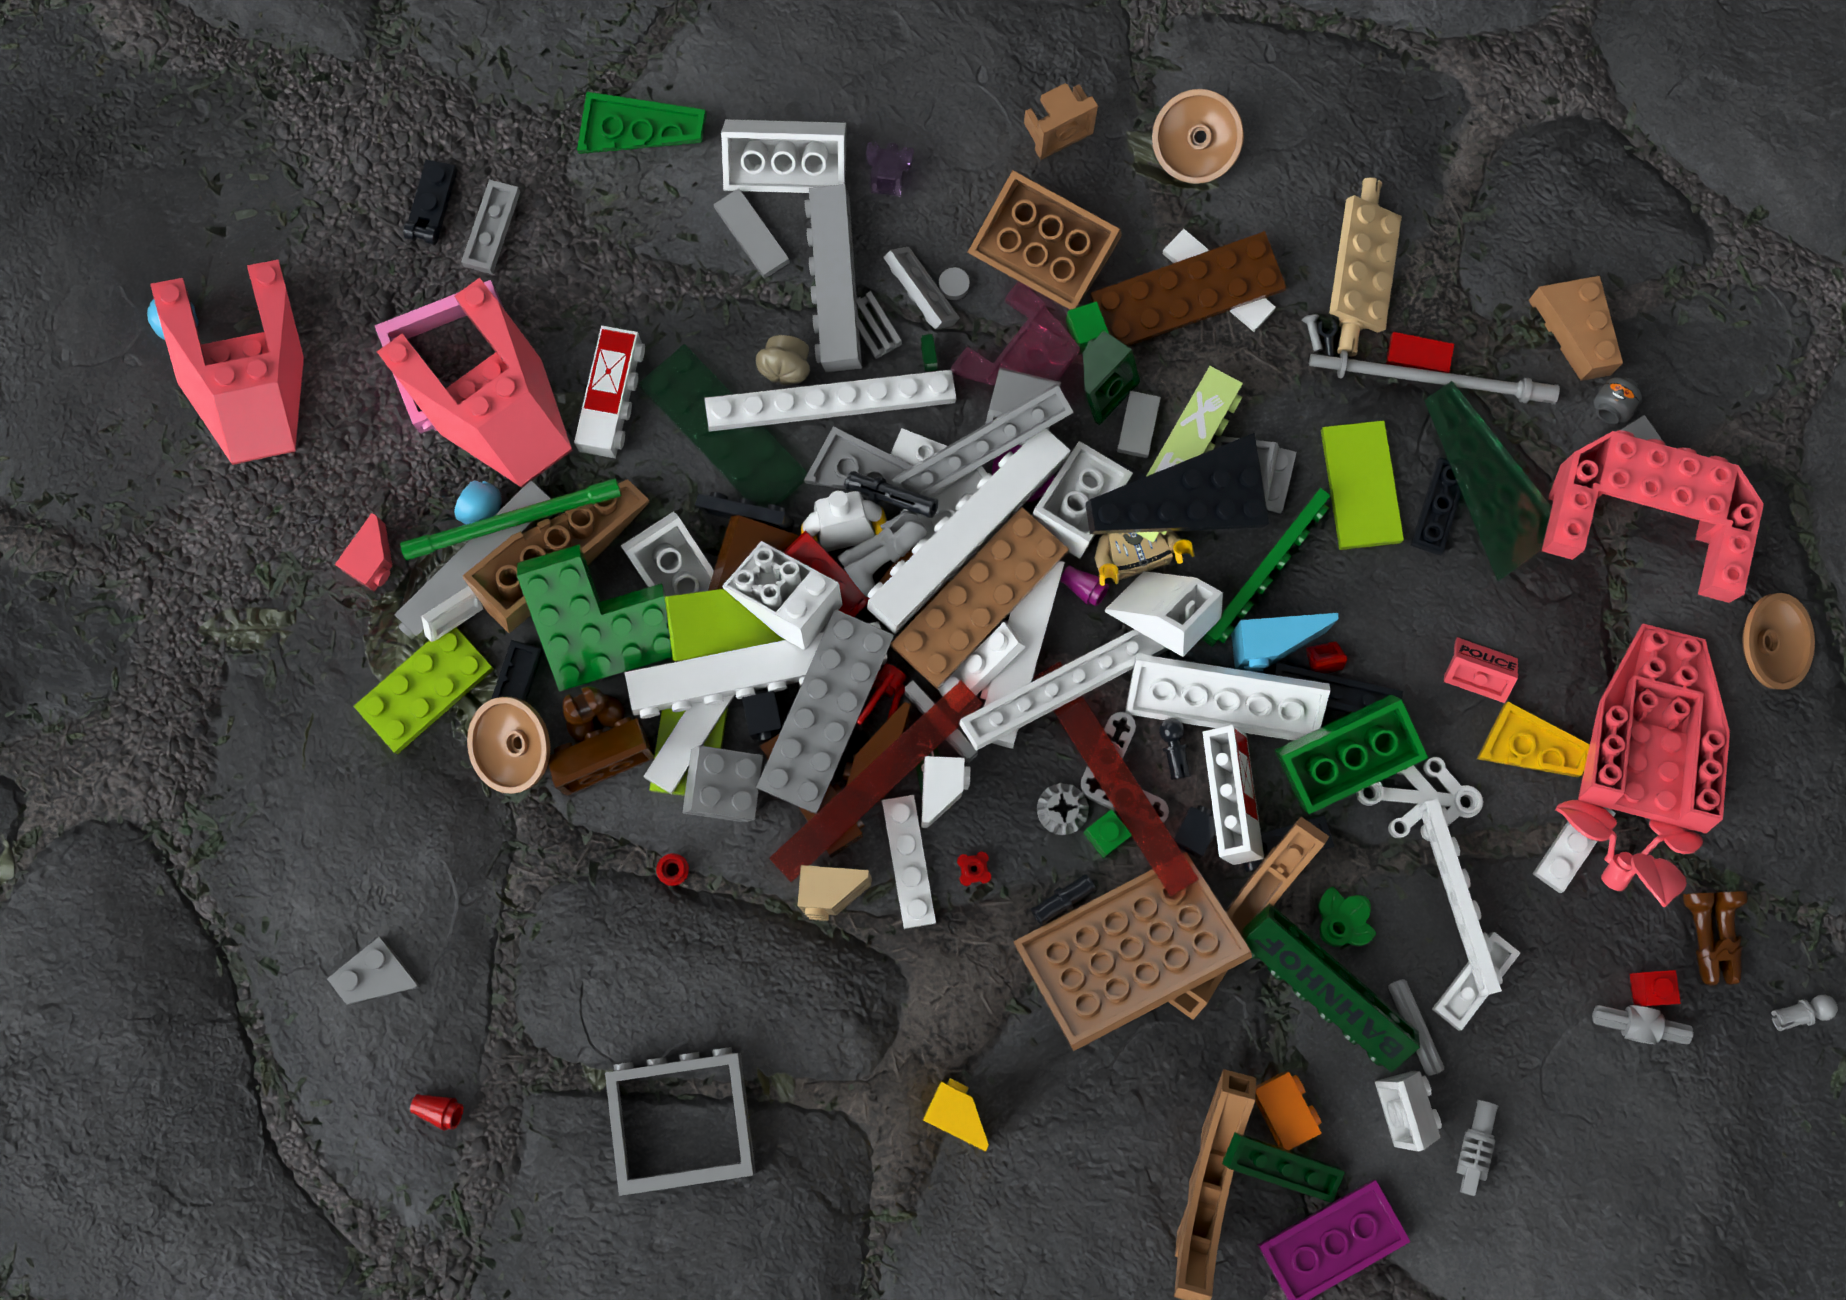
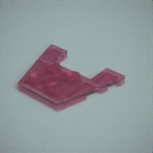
(1037, 349)

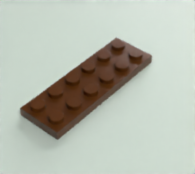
(1190, 290)

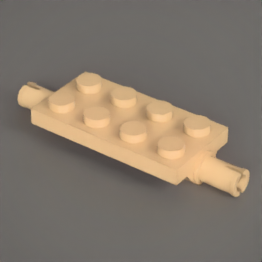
(1364, 266)

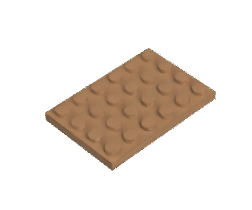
(1129, 954)

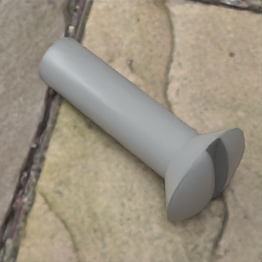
(1311, 320)

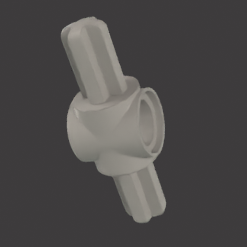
(1642, 1024)

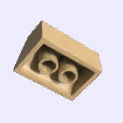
(829, 890)

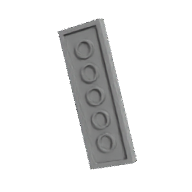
(825, 711)

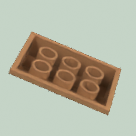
(1045, 241)

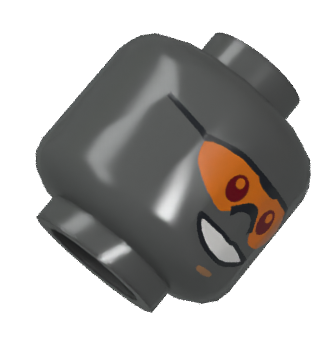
(1617, 400)

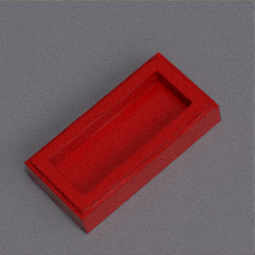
(1419, 353)

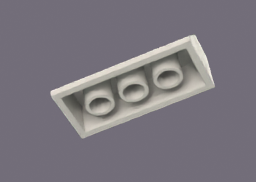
(782, 155)

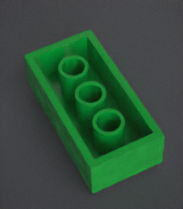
(1351, 754)

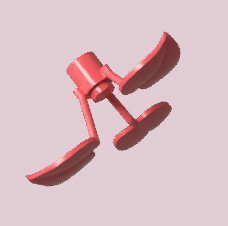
(1658, 875)

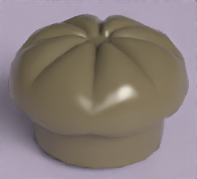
(784, 360)

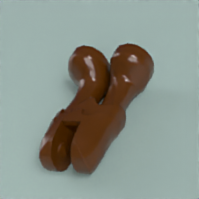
(584, 707)
(1728, 946)

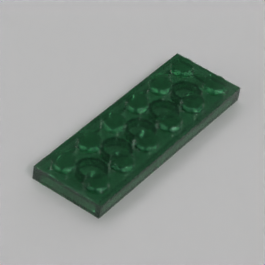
(744, 456)

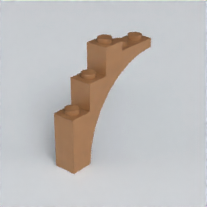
(1209, 1187)

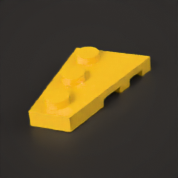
(1533, 743)

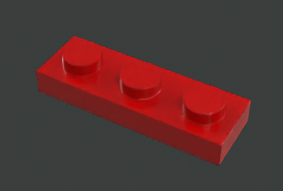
(812, 554)

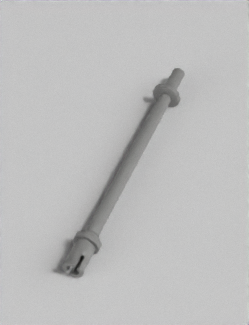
(1523, 390)

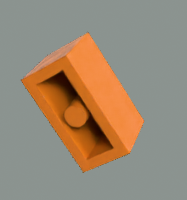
(1286, 1110)

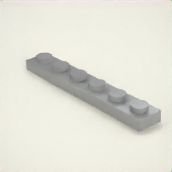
(986, 443)

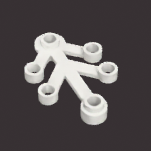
(1424, 793)

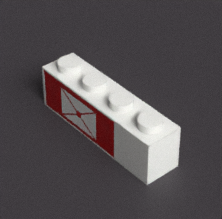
(609, 391)
(1233, 795)

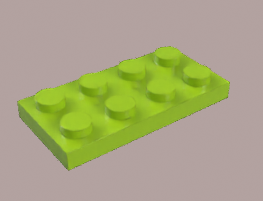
(423, 689)

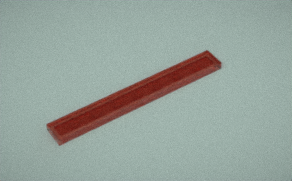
(875, 781)
(1124, 793)

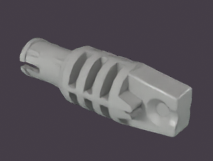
(1477, 1148)

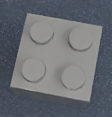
(722, 784)

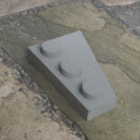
(846, 453)

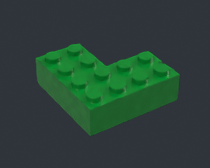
(588, 636)

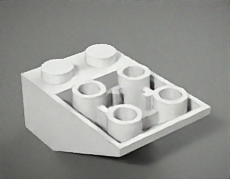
(785, 594)
(1169, 609)

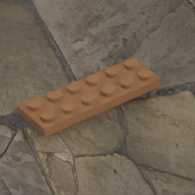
(979, 597)

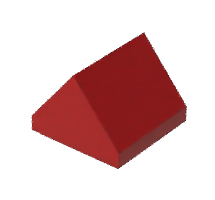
(1326, 657)

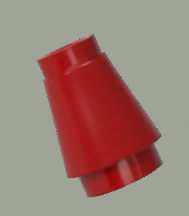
(437, 1110)

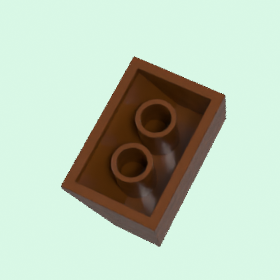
(600, 756)

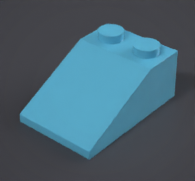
(1268, 640)

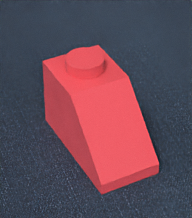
(368, 554)

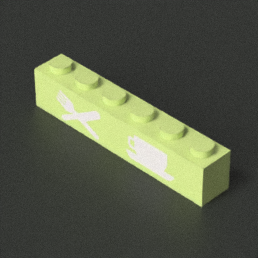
(1198, 424)

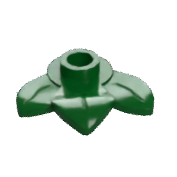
(1348, 916)

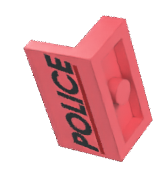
(1482, 670)

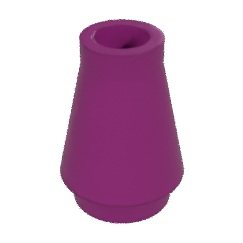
(1084, 585)

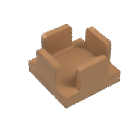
(1068, 119)

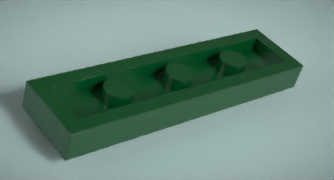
(1283, 1167)

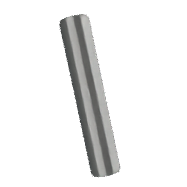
(1409, 1011)

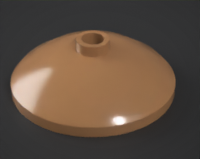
(1177, 130)
(1778, 641)
(497, 748)

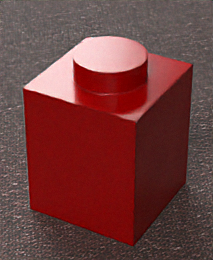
(1655, 988)

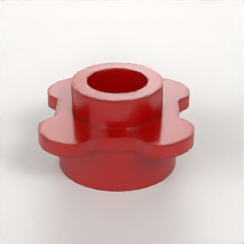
(981, 875)

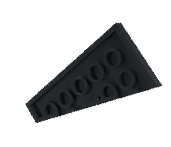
(1198, 494)

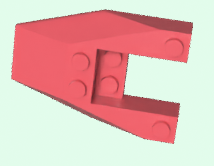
(244, 384)
(500, 407)

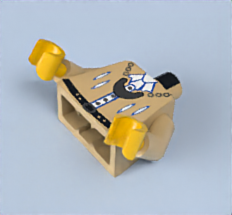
(1131, 554)

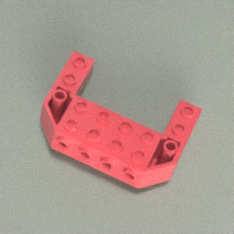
(1668, 481)

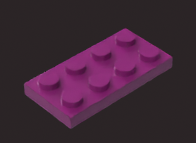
(1334, 1243)

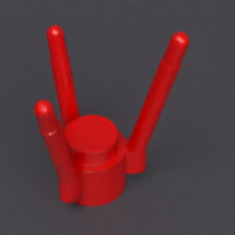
(887, 682)

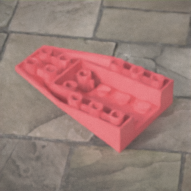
(1661, 734)

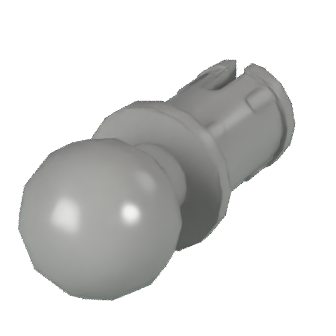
(1821, 1007)

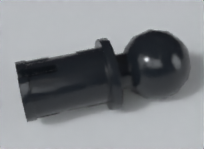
(1172, 731)

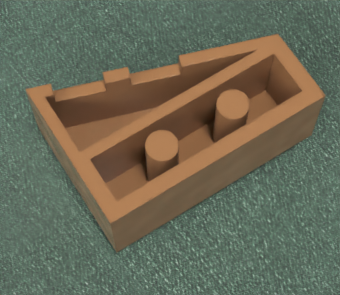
(1582, 325)

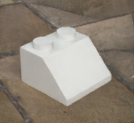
(942, 786)

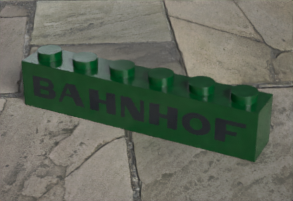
(1330, 988)

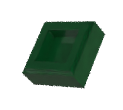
(928, 353)

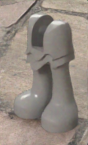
(893, 542)

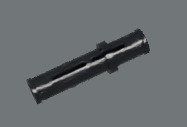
(880, 490)

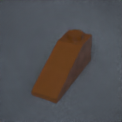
(882, 739)

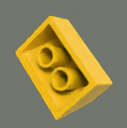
(956, 1114)

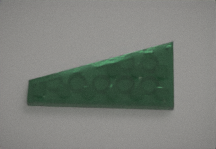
(1499, 495)

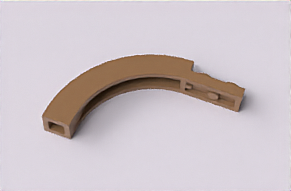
(1263, 887)

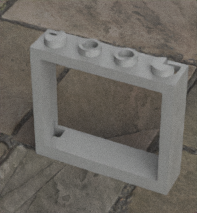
(659, 1066)

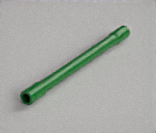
(430, 543)

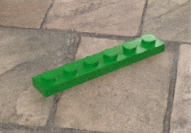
(1276, 558)

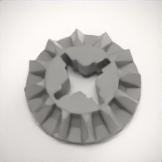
(1052, 820)

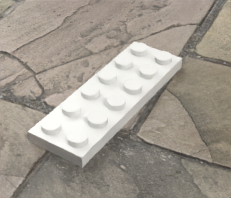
(1226, 697)

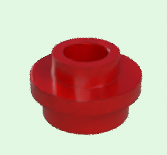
(663, 865)

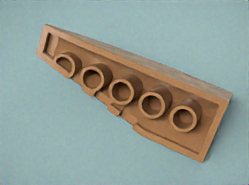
(591, 526)

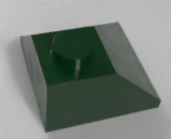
(1108, 374)

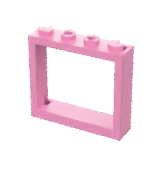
(416, 323)

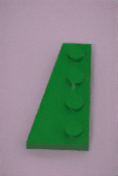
(630, 123)

